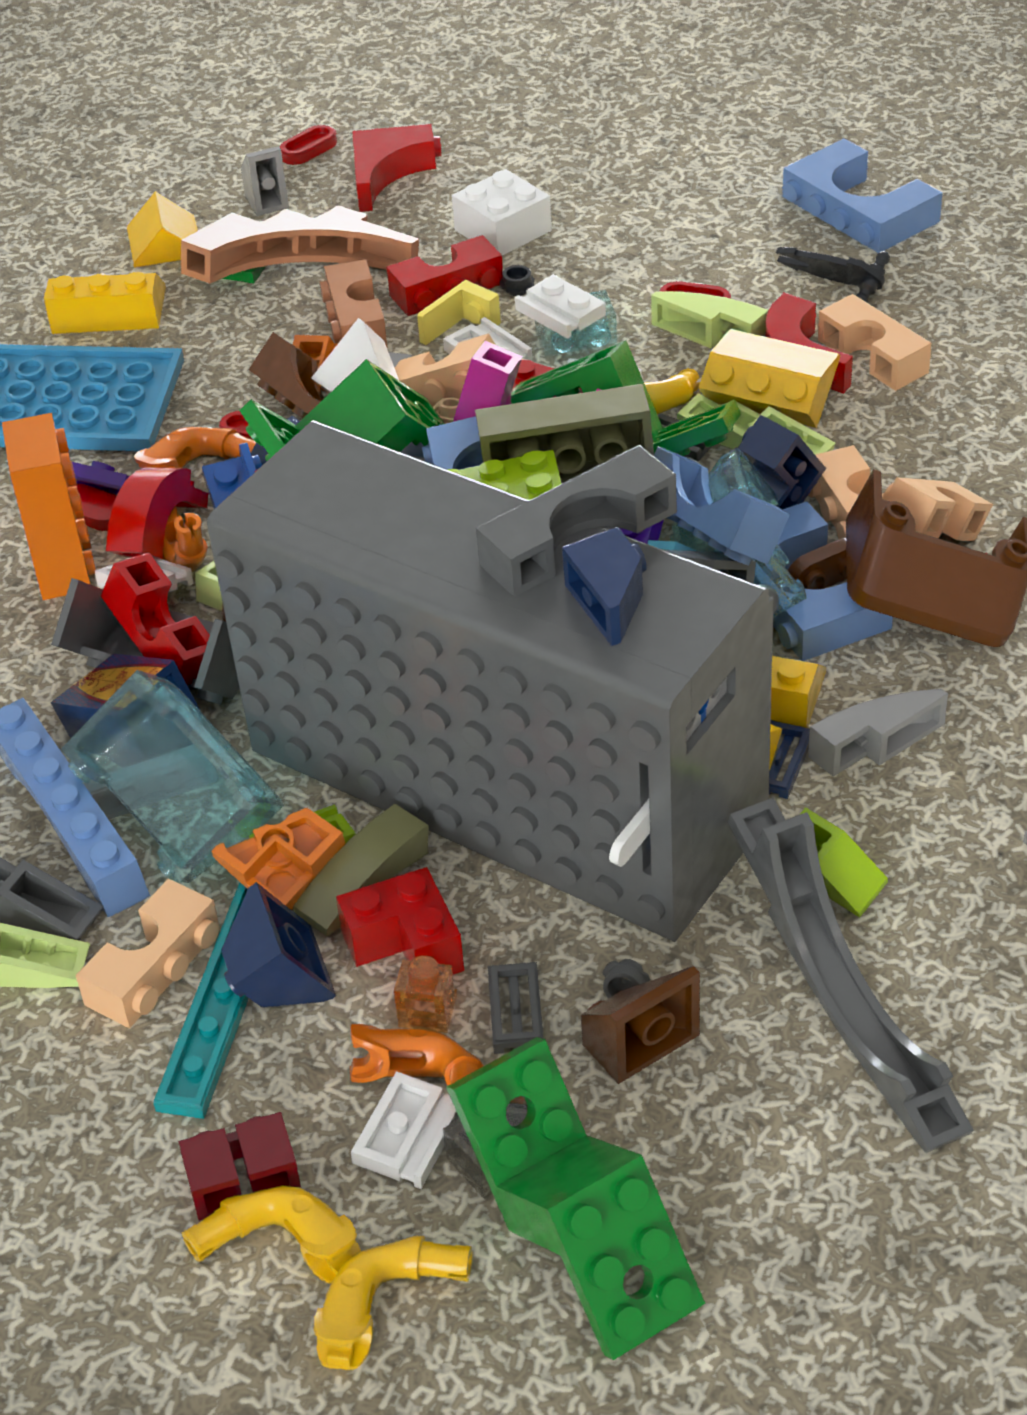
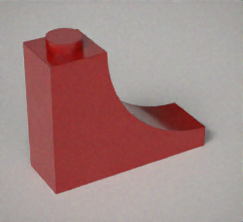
(390, 154)

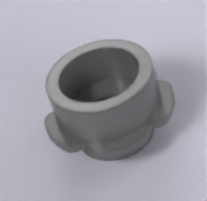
(617, 970)

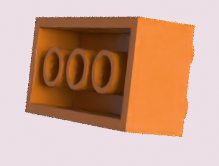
(48, 503)

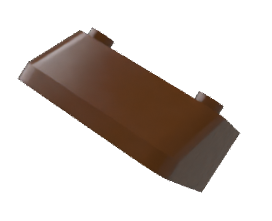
(930, 578)

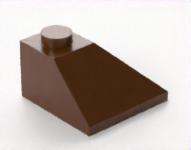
(643, 1023)

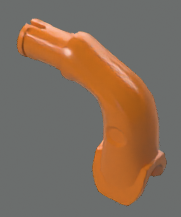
(189, 443)
(184, 540)
(410, 1053)

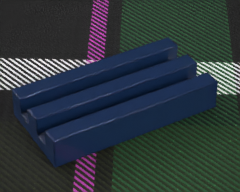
(790, 731)

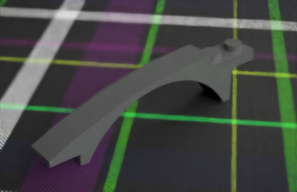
(790, 873)

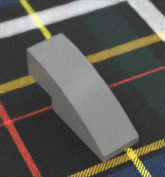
(876, 729)

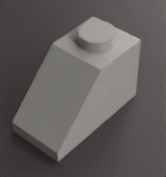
(265, 181)

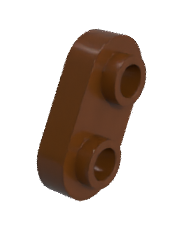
(821, 566)

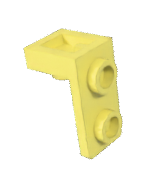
(461, 302)

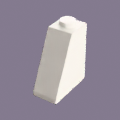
(350, 352)

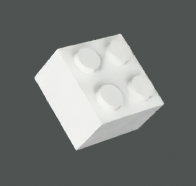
(503, 211)

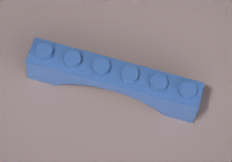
(735, 524)
(76, 817)

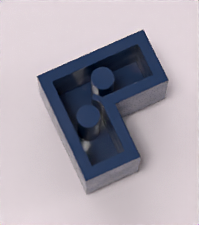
(782, 461)

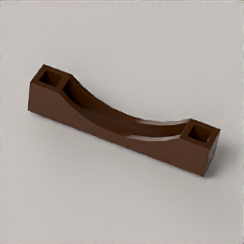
(287, 375)

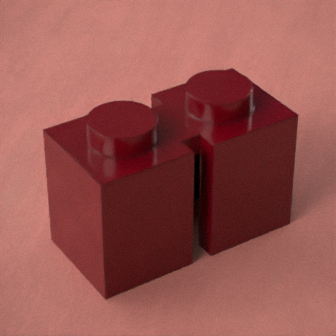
(211, 1158)

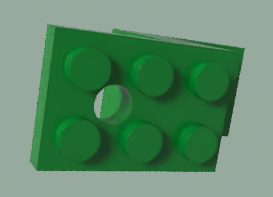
(617, 368)
(363, 404)
(576, 1197)

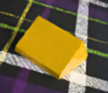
(158, 231)

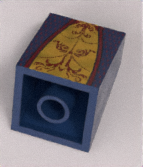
(93, 690)

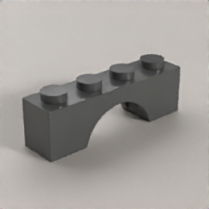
(620, 493)

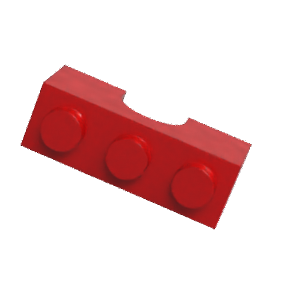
(418, 284)
(138, 599)

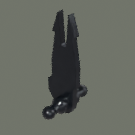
(849, 272)

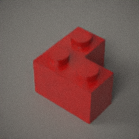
(400, 917)

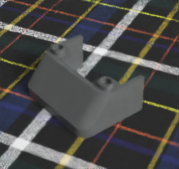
(93, 631)

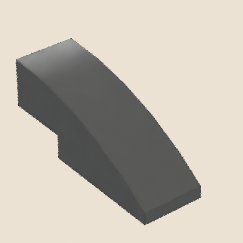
(43, 903)

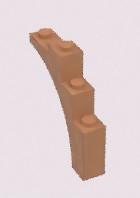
(290, 237)

